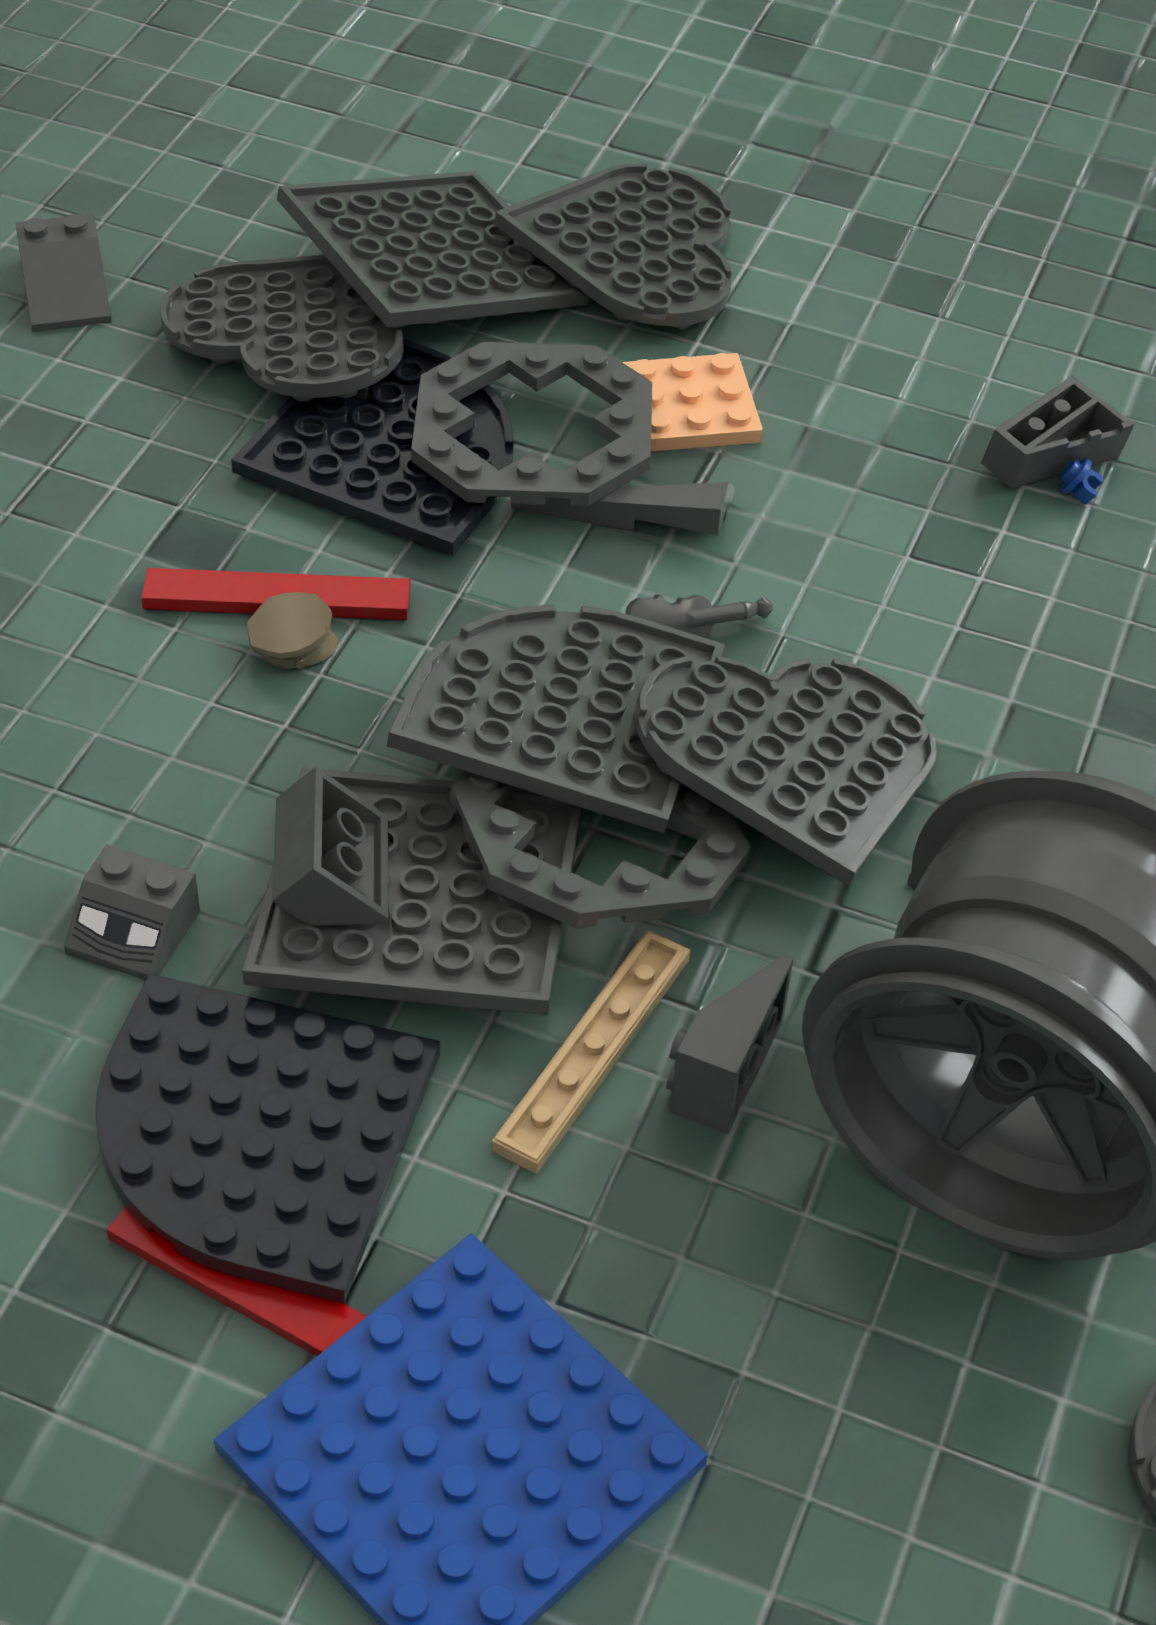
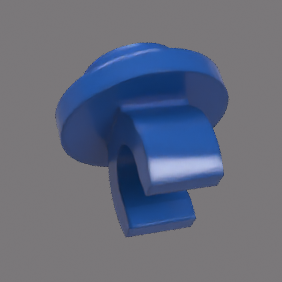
(1080, 479)

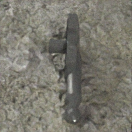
(695, 612)

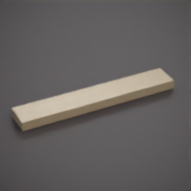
(590, 1052)

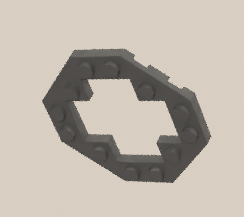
(530, 479)
(630, 891)

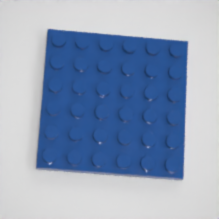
(460, 1451)

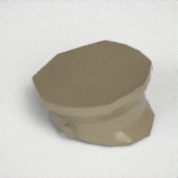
(293, 630)

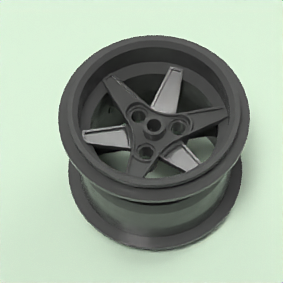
(1011, 1023)

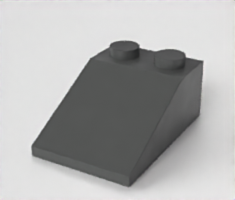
(63, 272)
(727, 1047)

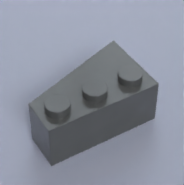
(1054, 431)

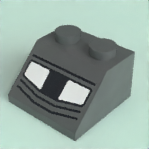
(132, 912)

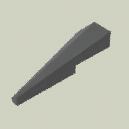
(684, 506)

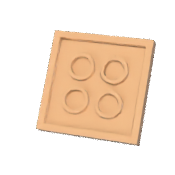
(700, 402)

